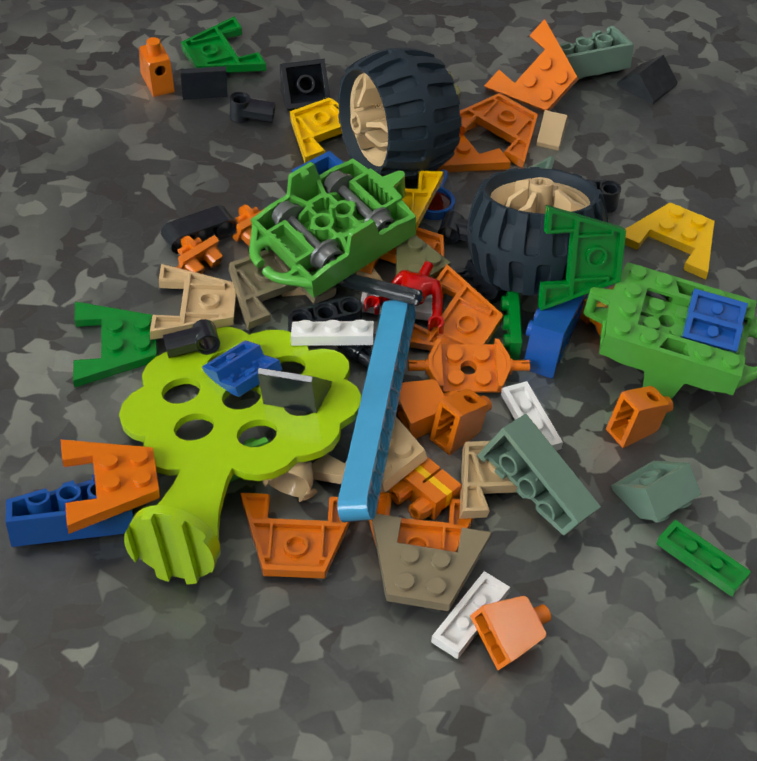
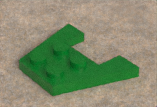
(213, 50)
(593, 256)
(123, 342)

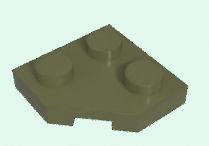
(413, 254)

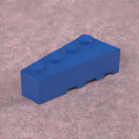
(550, 333)
(42, 516)

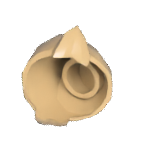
(295, 482)

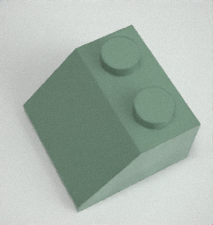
(658, 489)

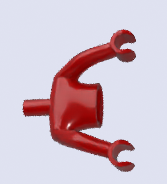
(419, 281)

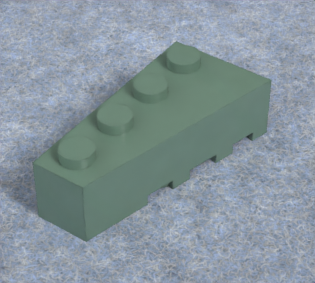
(599, 53)
(540, 474)

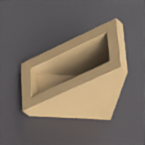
(552, 130)

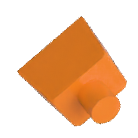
(153, 59)
(419, 405)
(638, 414)
(459, 419)
(510, 628)

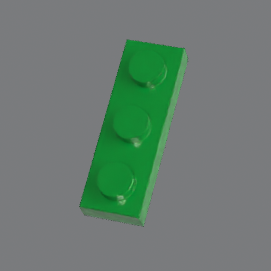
(512, 324)
(703, 558)

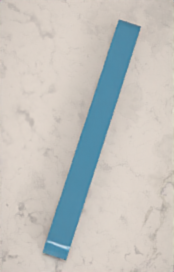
(376, 414)

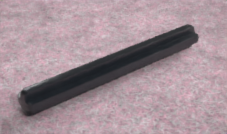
(383, 289)

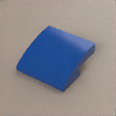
(714, 320)
(238, 367)

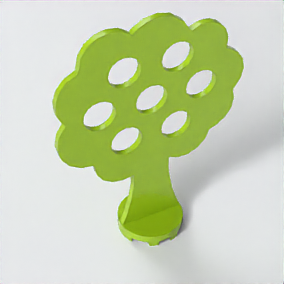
(183, 529)

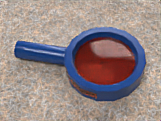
(441, 203)

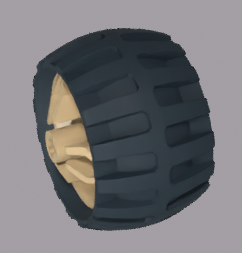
(399, 112)
(508, 225)

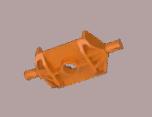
(489, 361)

